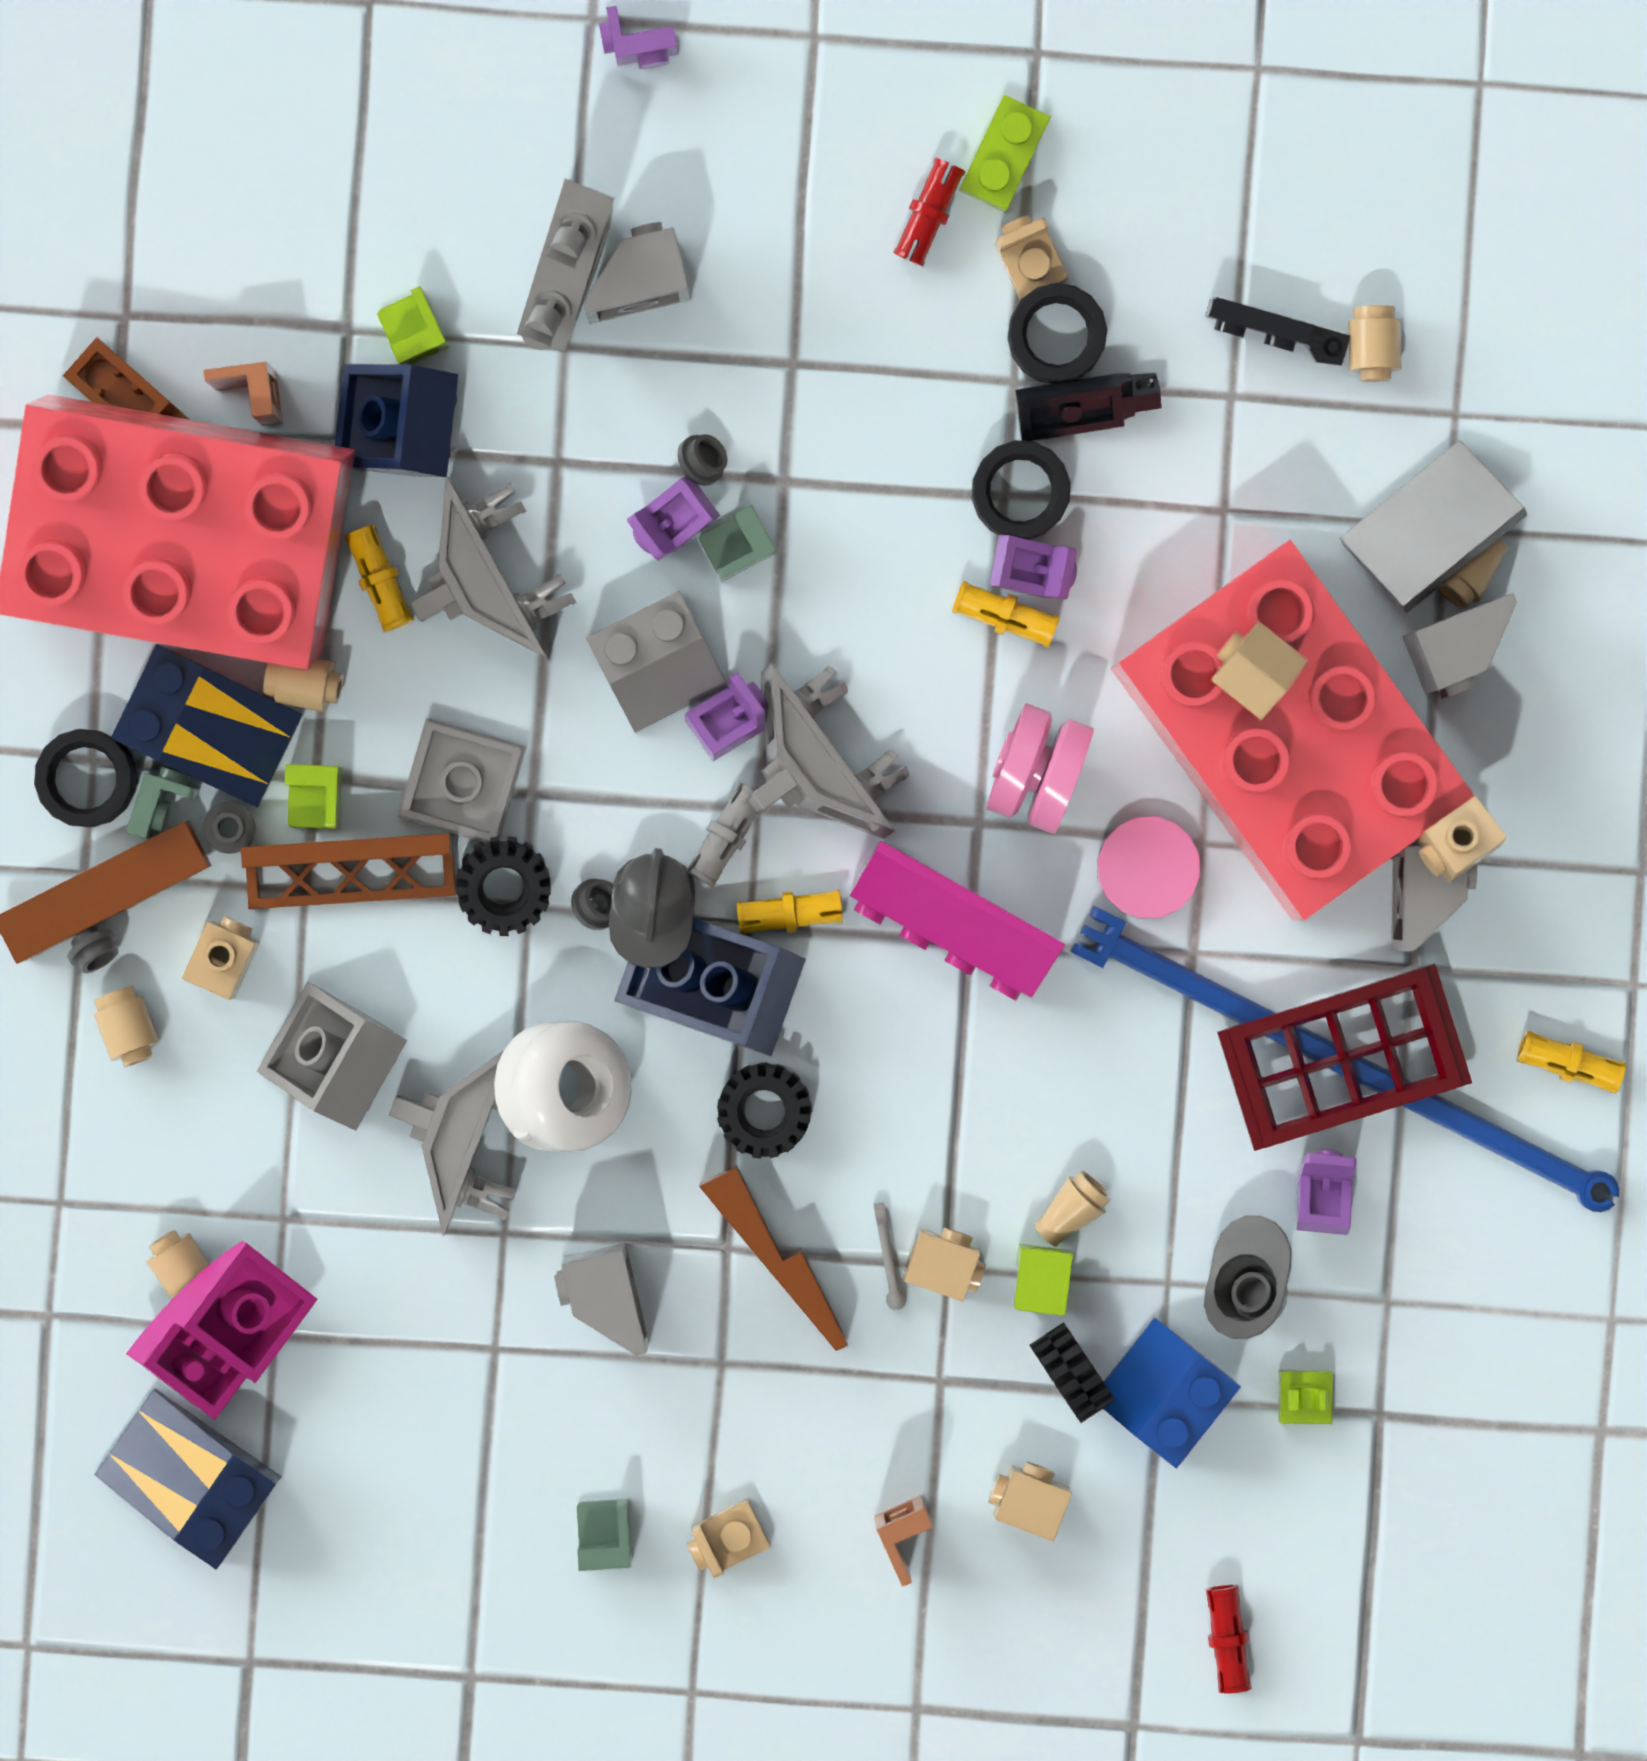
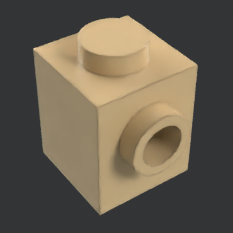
(1258, 669)
(1460, 840)
(221, 957)
(945, 1263)
(1030, 1500)

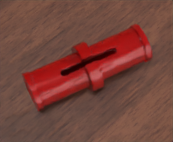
(929, 212)
(1228, 1639)

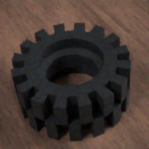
(503, 916)
(764, 1142)
(1072, 1372)

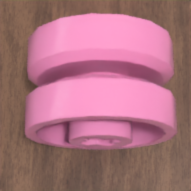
(1036, 767)

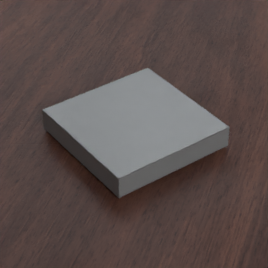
(461, 781)

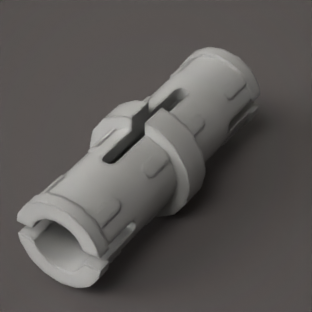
(723, 837)

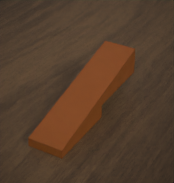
(111, 381)
(102, 892)
(792, 1271)

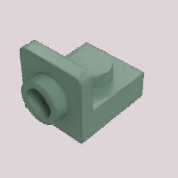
(150, 808)

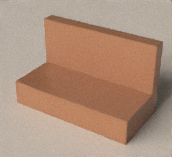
(261, 384)
(900, 1524)

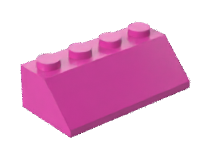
(956, 920)

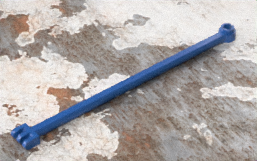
(1315, 1047)

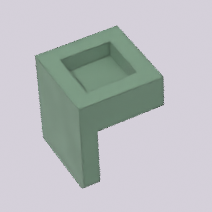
(737, 544)
(604, 1535)

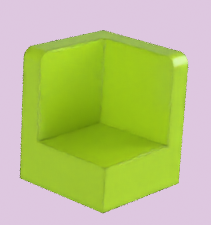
(412, 328)
(314, 796)
(1042, 1279)

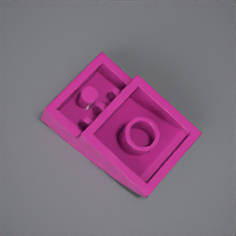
(222, 1328)

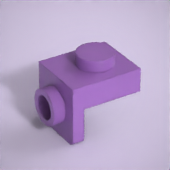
(647, 48)
(672, 518)
(1034, 567)
(728, 717)
(1325, 1192)

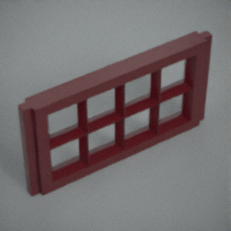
(1437, 1028)

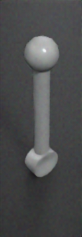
(895, 1298)

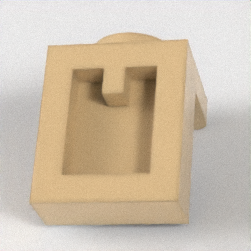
(1029, 255)
(727, 1538)

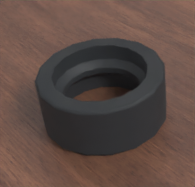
(1048, 295)
(1051, 466)
(46, 771)

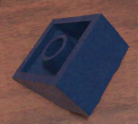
(397, 418)

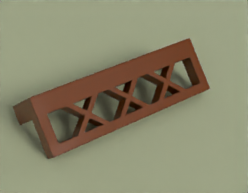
(349, 850)

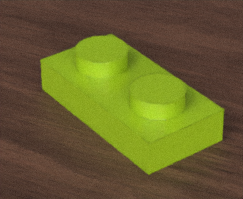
(1004, 153)

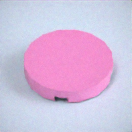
(1148, 867)

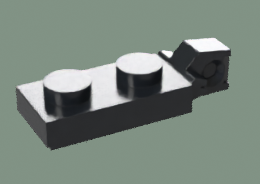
(1281, 331)
(1084, 404)

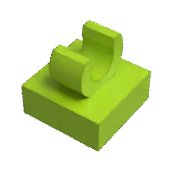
(1305, 1397)

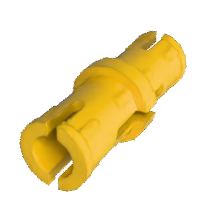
(379, 578)
(1005, 614)
(789, 912)
(1571, 1062)

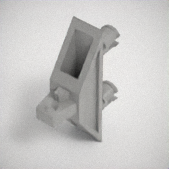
(566, 266)
(472, 580)
(806, 765)
(451, 1136)

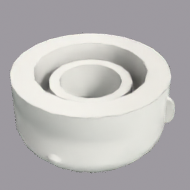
(530, 1090)

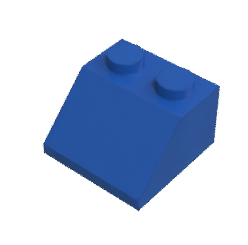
(1167, 1392)

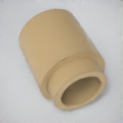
(1374, 342)
(304, 688)
(125, 1026)
(176, 1261)

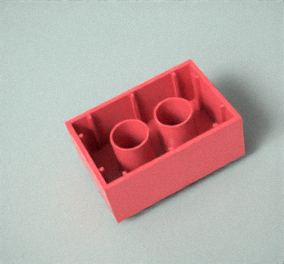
(174, 531)
(1335, 766)

